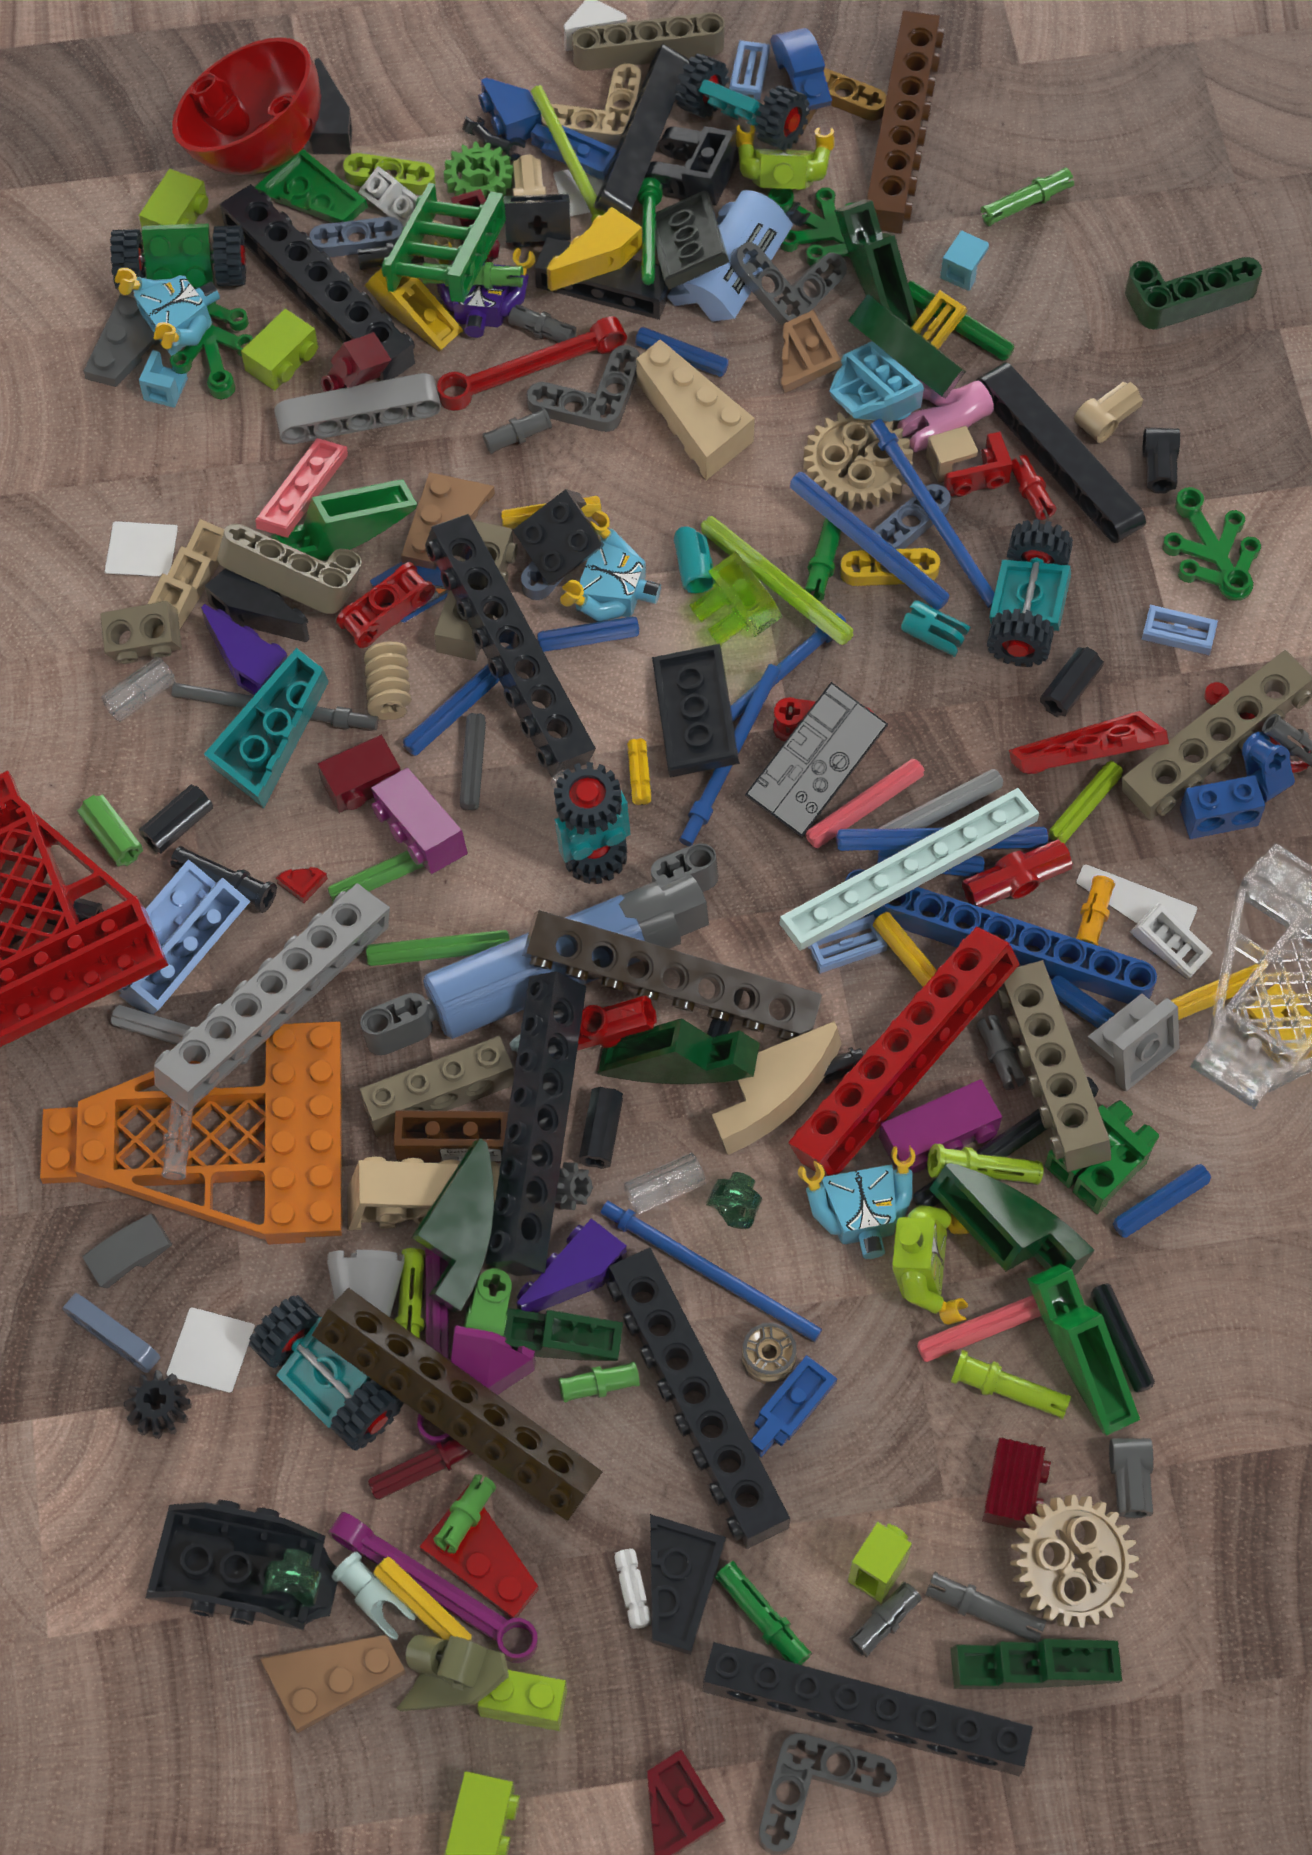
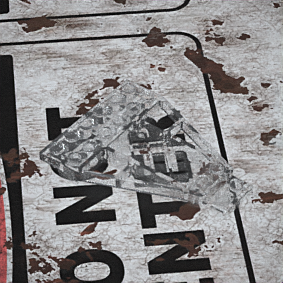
(1237, 1049)

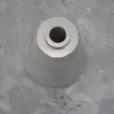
(369, 1274)

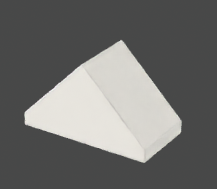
(591, 14)

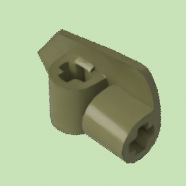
(451, 1672)

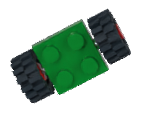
(181, 251)

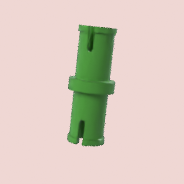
(599, 1382)
(464, 1513)

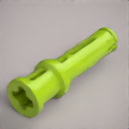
(993, 1166)
(992, 1379)

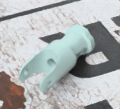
(369, 1592)

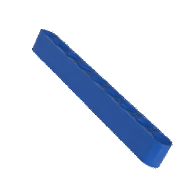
(1019, 935)

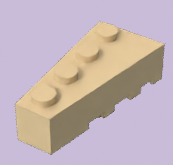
(696, 409)
(397, 1190)

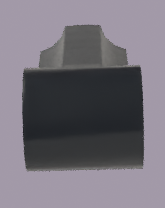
(1161, 452)

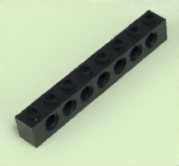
(314, 277)
(462, 539)
(536, 1125)
(643, 1274)
(867, 1709)

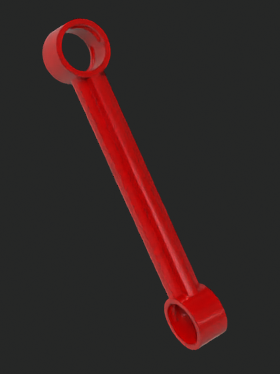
(603, 336)

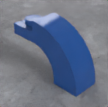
(804, 63)

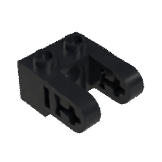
(709, 164)

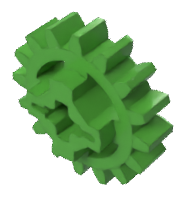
(478, 170)

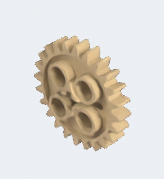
(836, 444)
(1047, 1581)

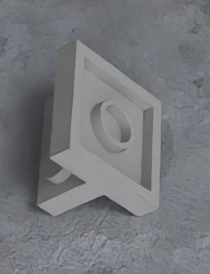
(1138, 1039)

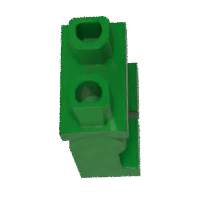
(1129, 1154)

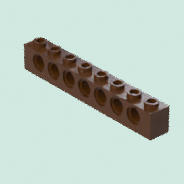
(903, 117)

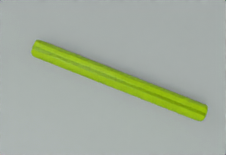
(778, 581)

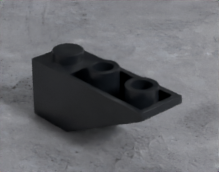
(334, 125)
(255, 606)

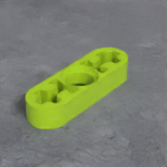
(369, 162)

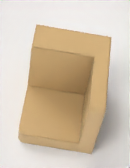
(949, 448)

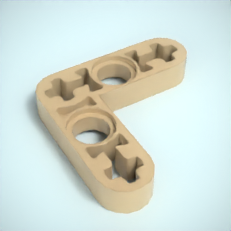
(604, 120)

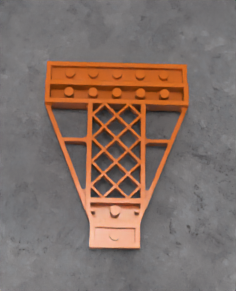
(299, 1153)

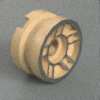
(762, 1339)

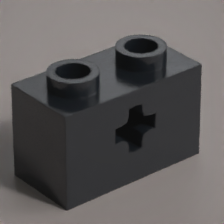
(520, 216)

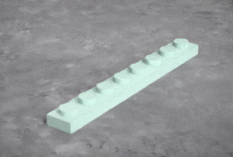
(908, 869)

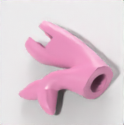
(959, 409)

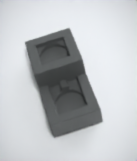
(126, 1249)

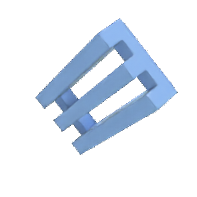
(746, 88)
(1179, 634)
(852, 955)

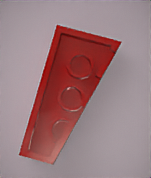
(1099, 740)

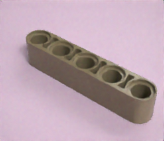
(639, 40)

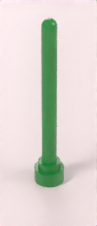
(649, 196)

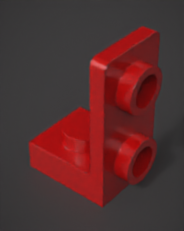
(992, 474)

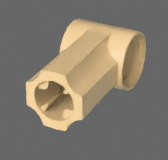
(528, 176)
(1103, 416)

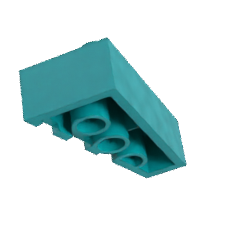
(268, 728)

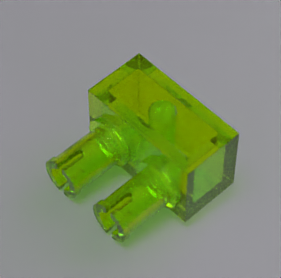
(739, 588)

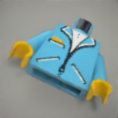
(171, 307)
(611, 578)
(862, 1202)

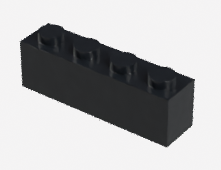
(615, 289)

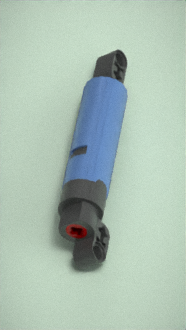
(497, 979)

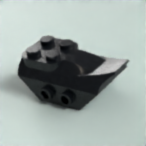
(219, 1561)

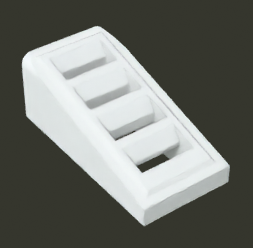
(1180, 932)

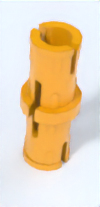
(1096, 910)

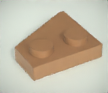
(806, 352)

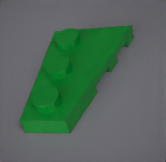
(312, 189)

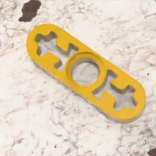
(880, 577)

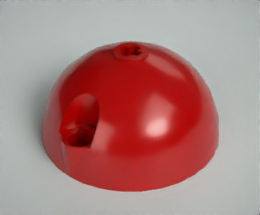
(271, 105)

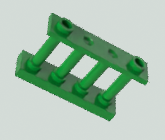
(467, 257)

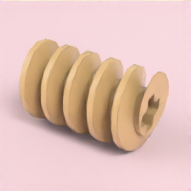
(387, 680)

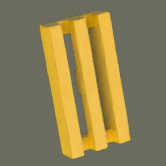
(948, 327)

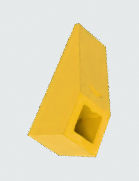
(599, 250)

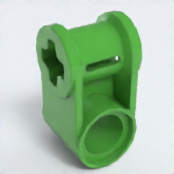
(490, 1311)

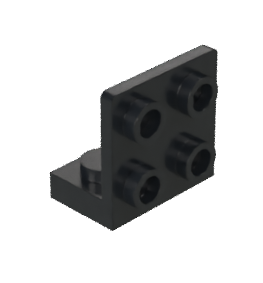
(559, 536)

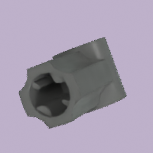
(1132, 1464)

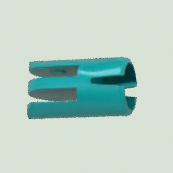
(693, 560)
(934, 628)

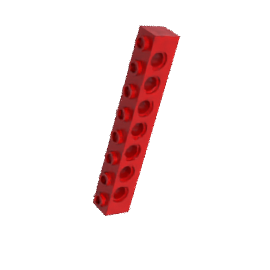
(904, 1052)

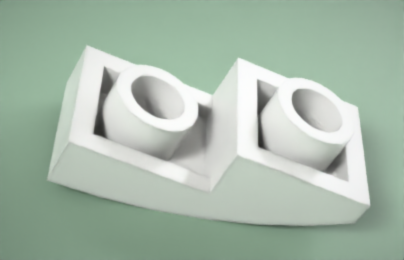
(389, 195)

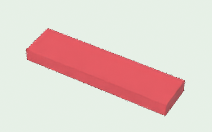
(302, 484)

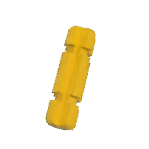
(639, 771)

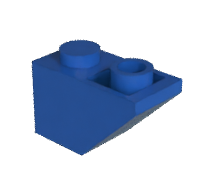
(510, 108)

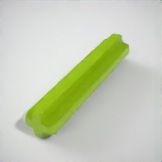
(1086, 802)

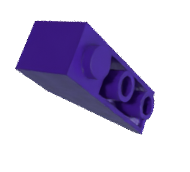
(244, 652)
(576, 1270)

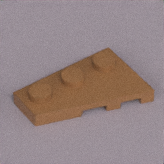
(442, 501)
(331, 1677)

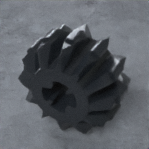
(168, 1414)

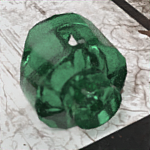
(733, 1197)
(294, 1577)

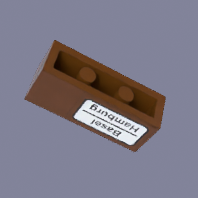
(447, 1134)

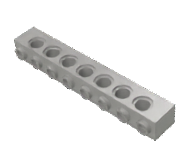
(192, 1082)

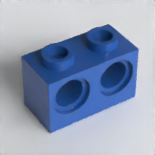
(1222, 807)

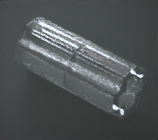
(138, 689)
(664, 1183)

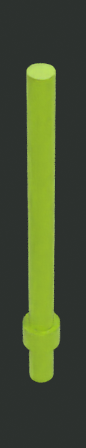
(566, 150)

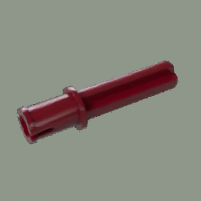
(418, 1468)

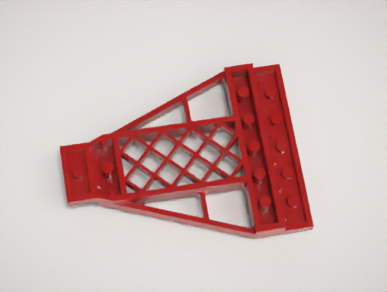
(74, 962)

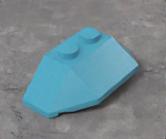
(875, 385)

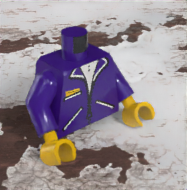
(486, 306)

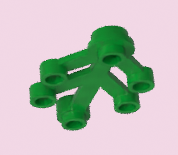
(822, 230)
(213, 334)
(1213, 549)

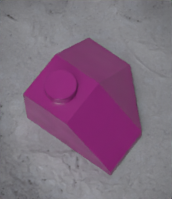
(490, 1359)

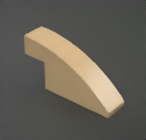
(780, 1085)

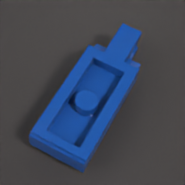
(592, 154)
(792, 1404)

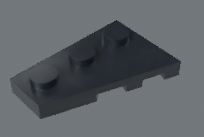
(681, 1580)

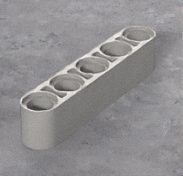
(357, 408)

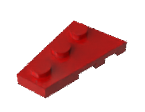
(486, 1565)

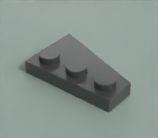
(120, 344)

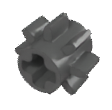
(573, 1186)

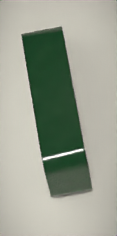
(1192, 295)

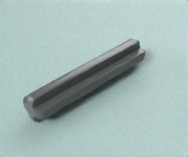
(472, 761)

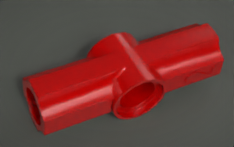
(1017, 874)
(611, 1023)

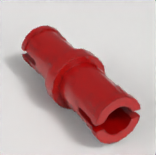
(1033, 487)

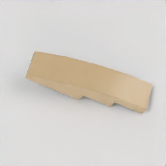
(189, 572)

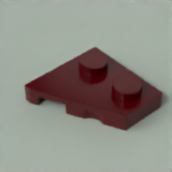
(679, 1806)

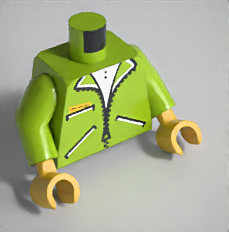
(783, 167)
(921, 1257)

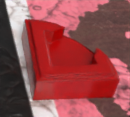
(302, 882)

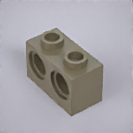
(141, 623)

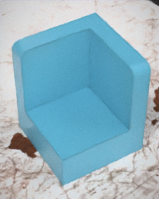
(962, 259)
(161, 383)

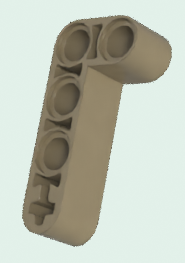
(289, 570)

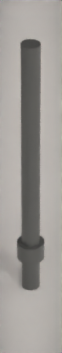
(340, 717)

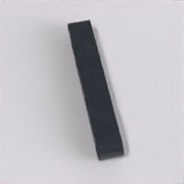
(641, 132)
(1062, 454)

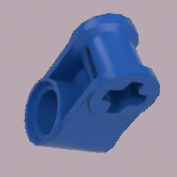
(1269, 764)

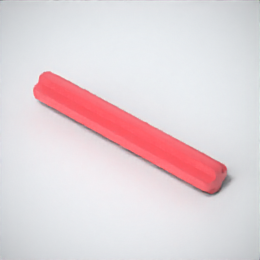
(865, 803)
(978, 1329)

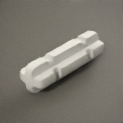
(632, 1588)

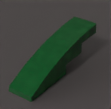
(563, 1335)
(1036, 1664)

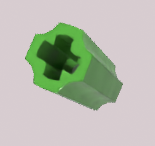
(110, 830)

